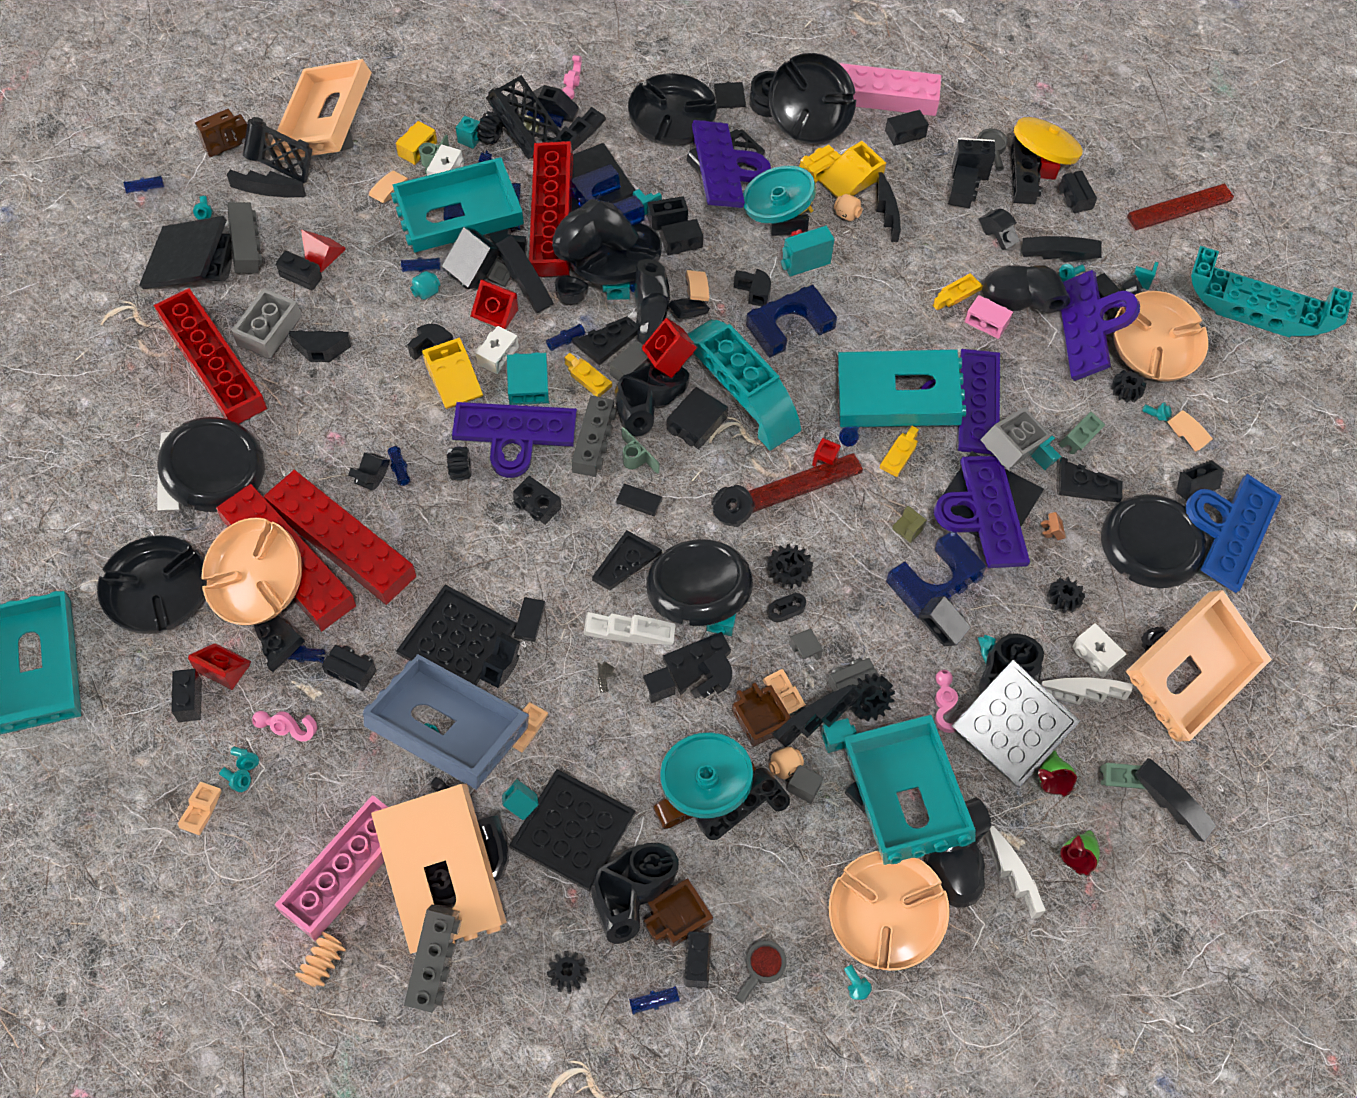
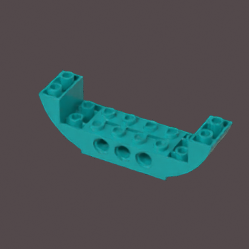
(1266, 304)
(748, 380)

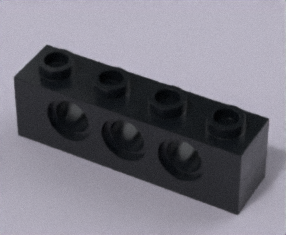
(1024, 174)

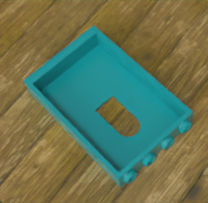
(480, 188)
(870, 393)
(42, 693)
(904, 759)

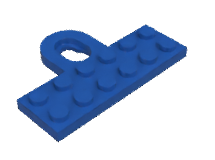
(1239, 533)

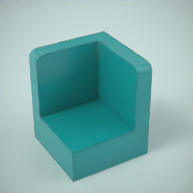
(648, 198)
(1146, 276)
(1045, 454)
(520, 799)

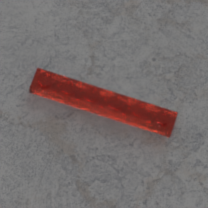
(1180, 206)
(805, 482)

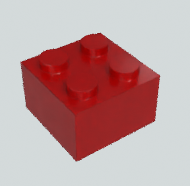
(669, 347)

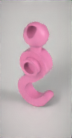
(572, 79)
(945, 699)
(283, 723)

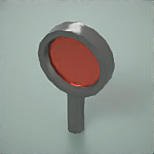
(765, 964)

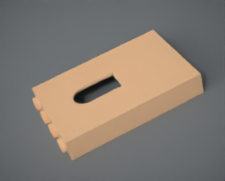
(303, 111)
(1221, 649)
(430, 832)

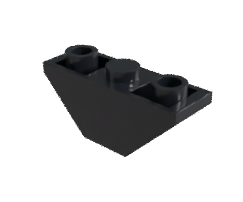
(555, 102)
(222, 260)
(320, 345)

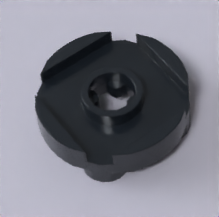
(732, 494)

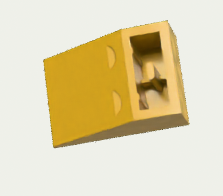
(853, 171)
(452, 373)

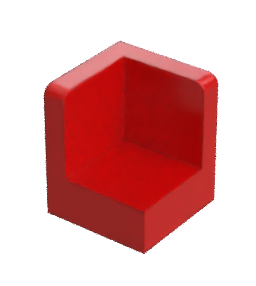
(1048, 169)
(826, 452)

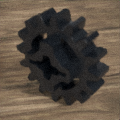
(781, 560)
(871, 697)

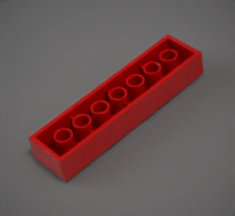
(549, 204)
(210, 357)
(341, 537)
(320, 591)

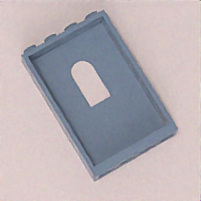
(473, 744)

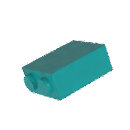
(807, 251)
(527, 378)

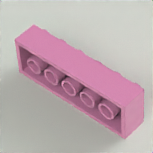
(895, 89)
(335, 874)

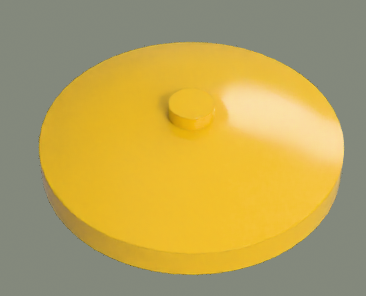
(1048, 140)

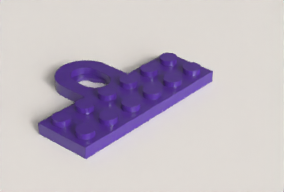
(719, 164)
(1085, 326)
(982, 398)
(515, 425)
(993, 512)

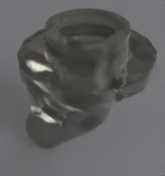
(605, 670)

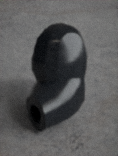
(589, 228)
(1025, 286)
(651, 296)
(643, 391)
(1015, 647)
(497, 851)
(963, 867)
(629, 882)

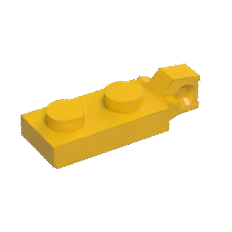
(957, 291)
(587, 375)
(900, 452)

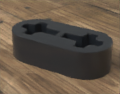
(787, 607)

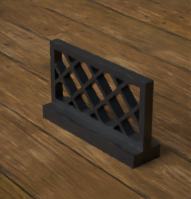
(515, 122)

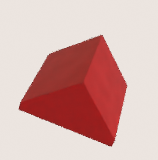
(494, 305)
(219, 665)

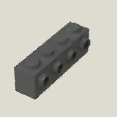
(243, 237)
(593, 436)
(432, 958)

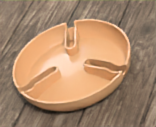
(1164, 338)
(251, 571)
(888, 912)

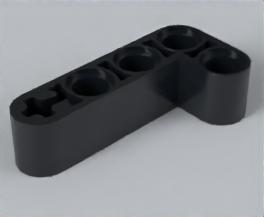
(770, 791)

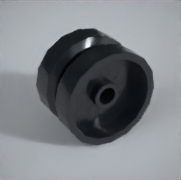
(759, 93)

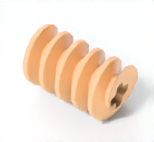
(320, 961)

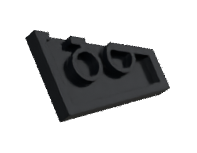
(605, 342)
(1083, 483)
(624, 560)
(278, 641)
(684, 661)

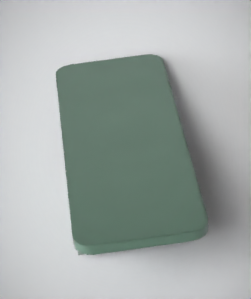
(428, 151)
(635, 449)

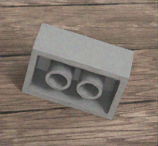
(266, 323)
(1015, 438)

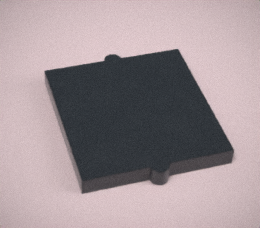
(729, 95)

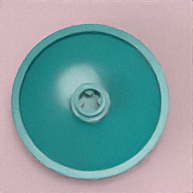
(779, 194)
(706, 775)

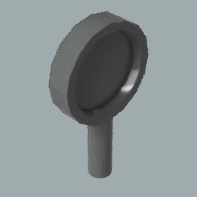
(1000, 144)

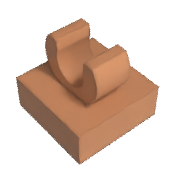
(1056, 527)

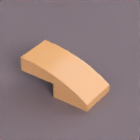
(384, 187)
(697, 285)
(1187, 426)
(786, 692)
(536, 719)
(200, 809)

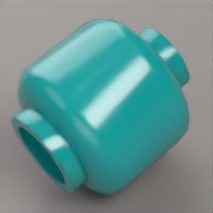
(425, 285)

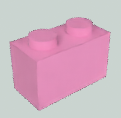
(988, 317)

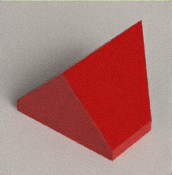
(320, 249)

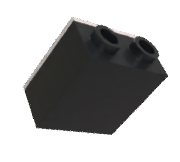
(974, 154)

